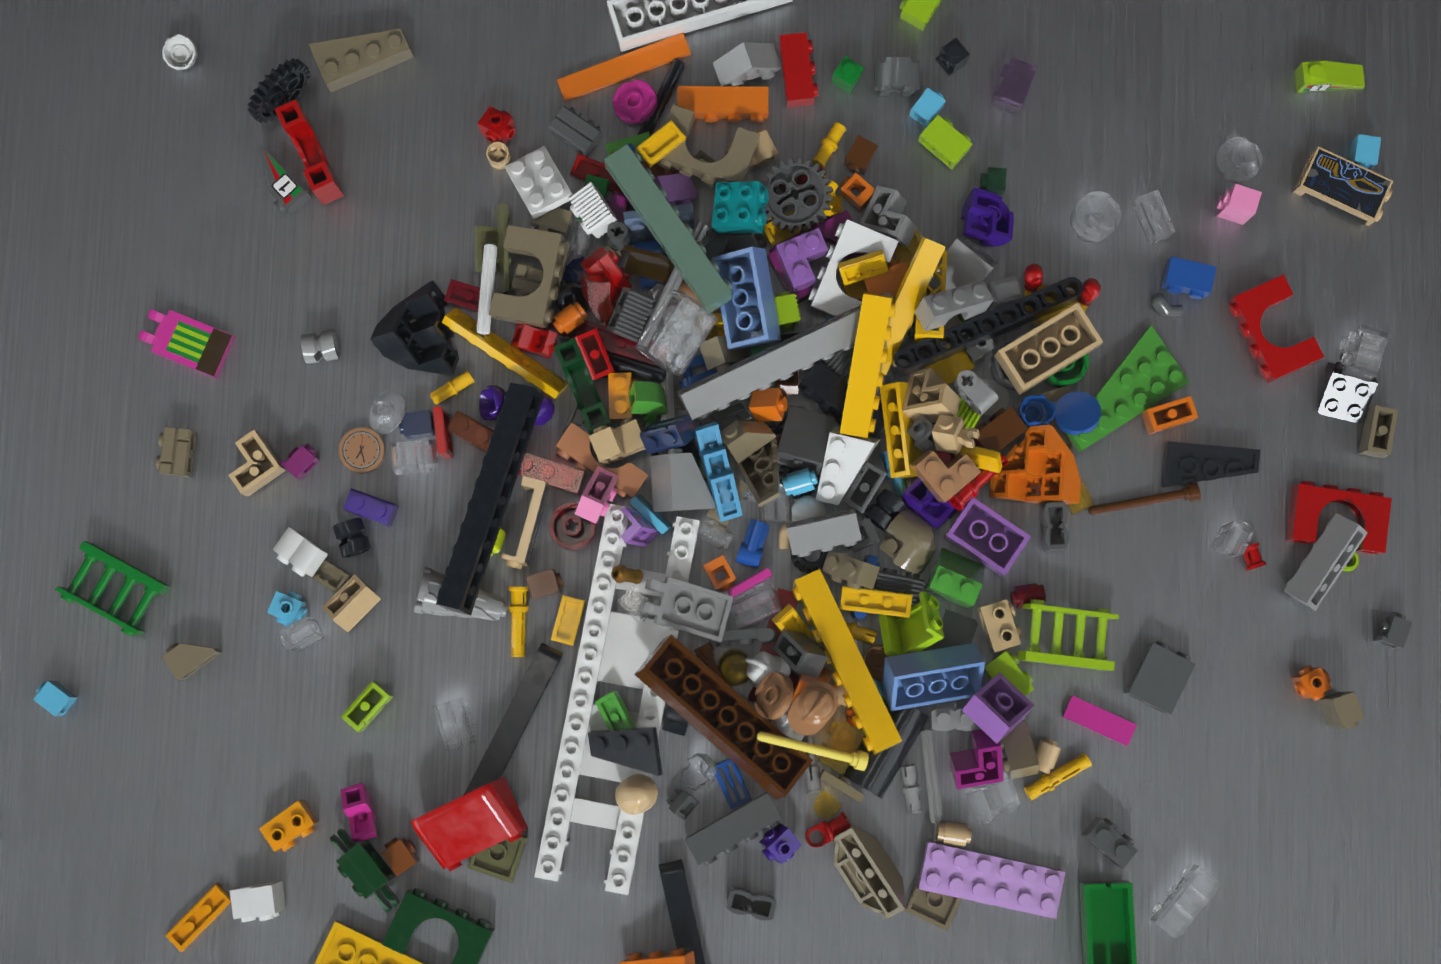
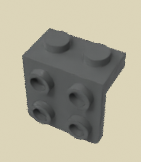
(956, 629)

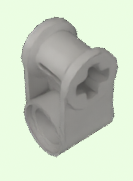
(976, 394)

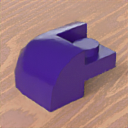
(987, 218)
(923, 503)

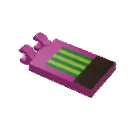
(188, 342)

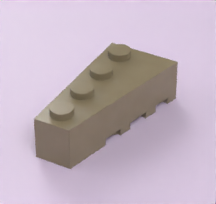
(360, 56)

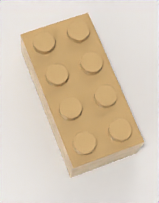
(1048, 348)

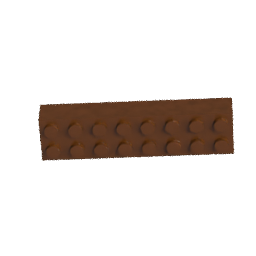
(721, 716)

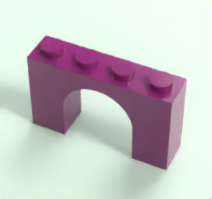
(828, 232)

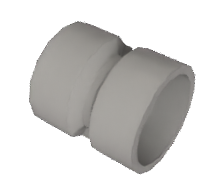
(319, 347)

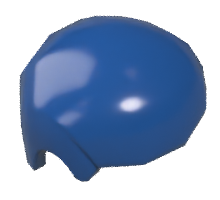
(1036, 410)

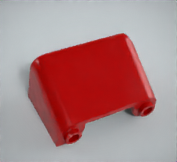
(471, 824)

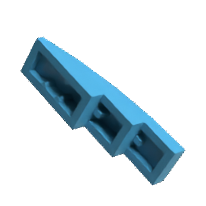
(718, 471)

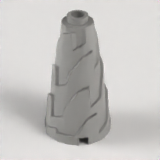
(487, 605)

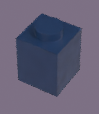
(417, 425)

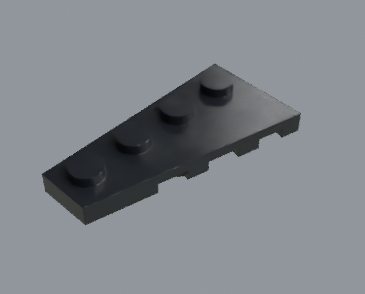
(1200, 462)

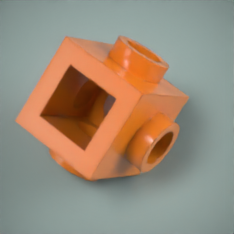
(1304, 682)

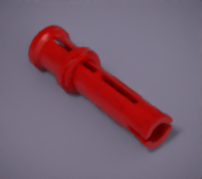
(972, 488)

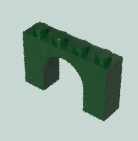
(416, 908)

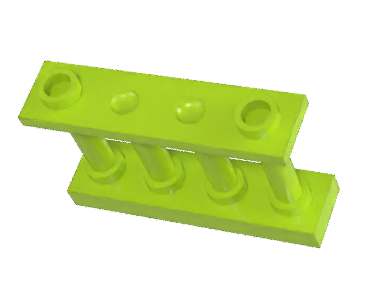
(1055, 654)

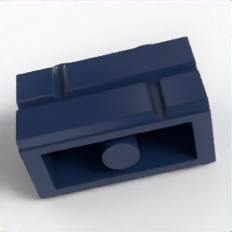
(668, 434)

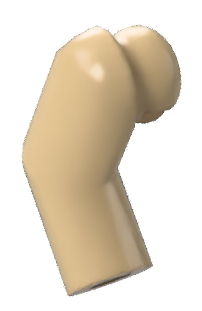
(783, 540)

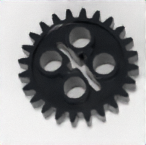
(277, 89)

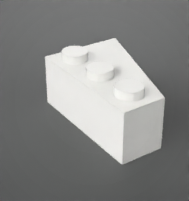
(842, 465)

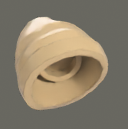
(636, 794)

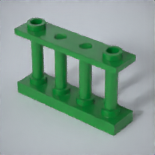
(113, 565)

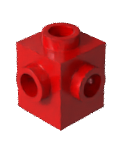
(497, 125)

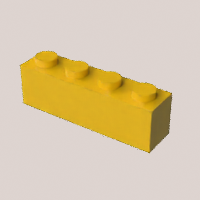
(896, 423)

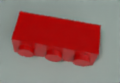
(797, 69)

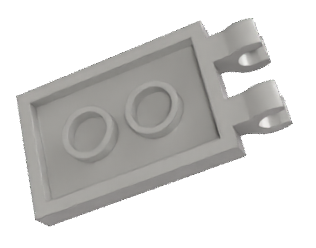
(689, 608)

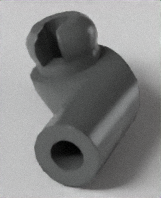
(1163, 307)

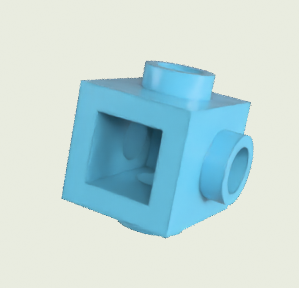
(280, 605)

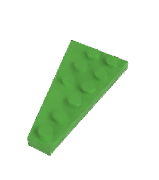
(1135, 385)

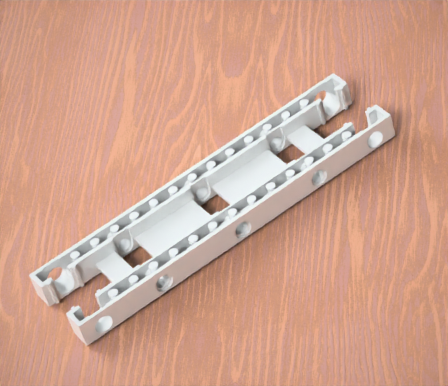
(609, 652)

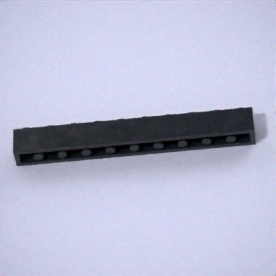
(490, 499)

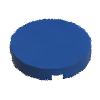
(1077, 413)

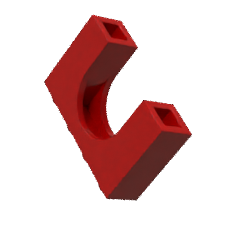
(318, 170)
(1273, 360)
(1370, 510)

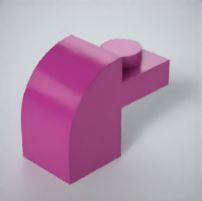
(360, 811)

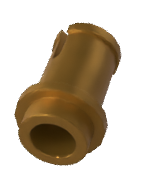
(621, 573)

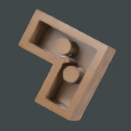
(944, 479)

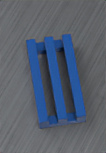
(739, 801)

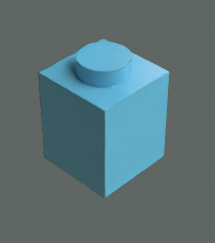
(927, 107)
(1365, 150)
(54, 698)

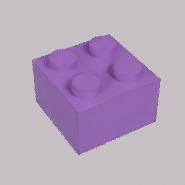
(998, 707)

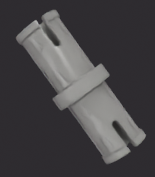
(911, 789)

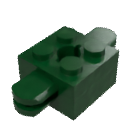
(365, 869)

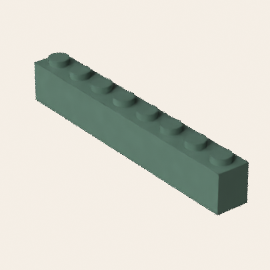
(668, 229)

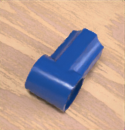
(751, 549)

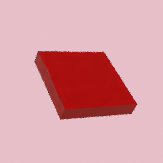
(443, 437)

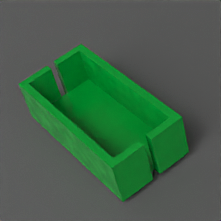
(1107, 922)

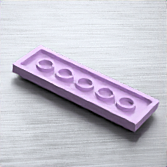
(991, 880)

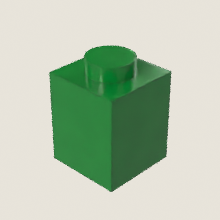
(847, 74)

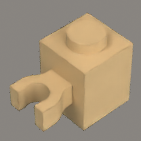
(951, 435)

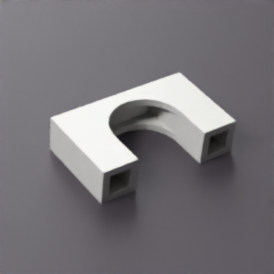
(851, 239)

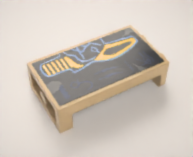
(1344, 185)
(540, 493)

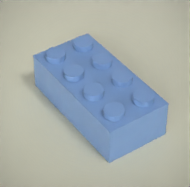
(751, 314)
(932, 676)

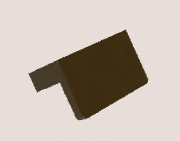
(647, 264)

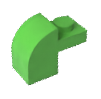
(648, 400)

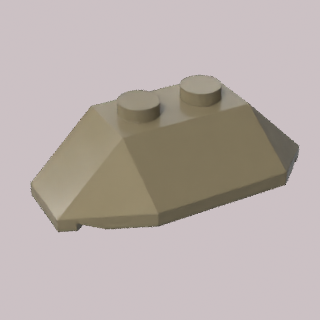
(869, 872)

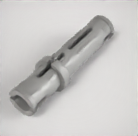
(812, 786)

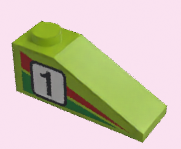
(1328, 76)

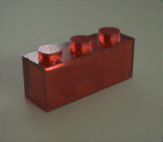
(553, 473)

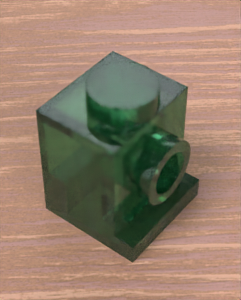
(994, 180)

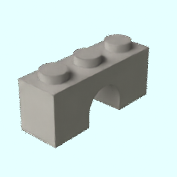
(968, 300)

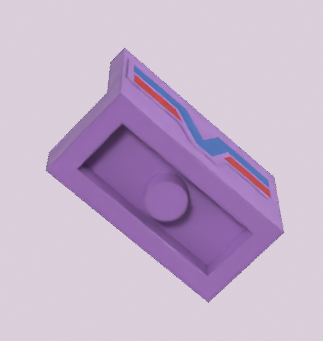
(641, 531)

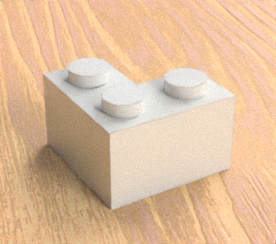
(258, 901)

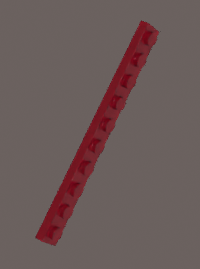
(468, 297)

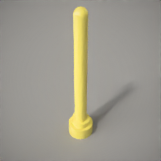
(856, 759)

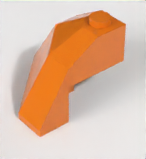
(1038, 470)

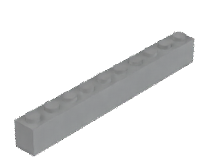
(771, 364)

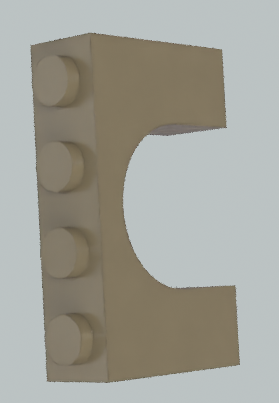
(730, 168)
(536, 307)

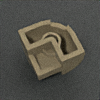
(909, 542)

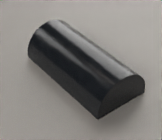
(885, 764)

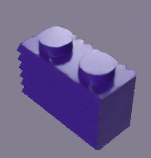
(370, 507)

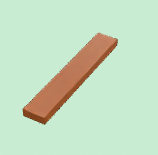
(623, 67)

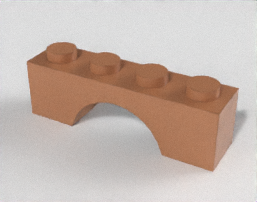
(576, 444)

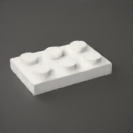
(538, 182)

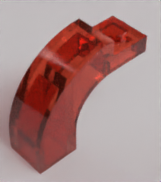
(597, 296)

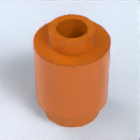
(569, 318)

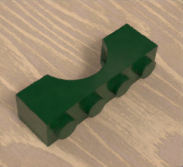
(582, 385)

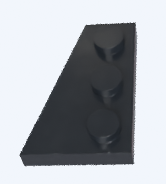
(628, 747)

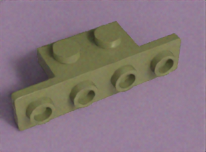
(496, 236)

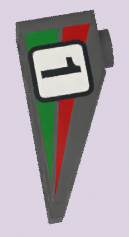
(285, 189)

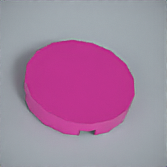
(635, 102)

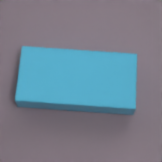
(653, 518)

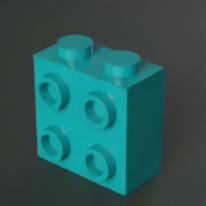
(739, 207)

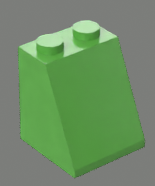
(955, 579)

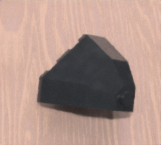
(415, 333)

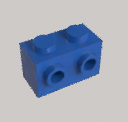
(1188, 277)

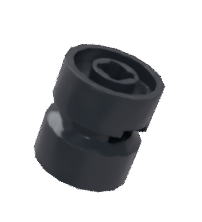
(885, 509)
(352, 537)

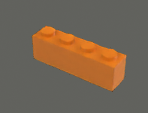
(725, 102)

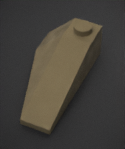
(762, 473)

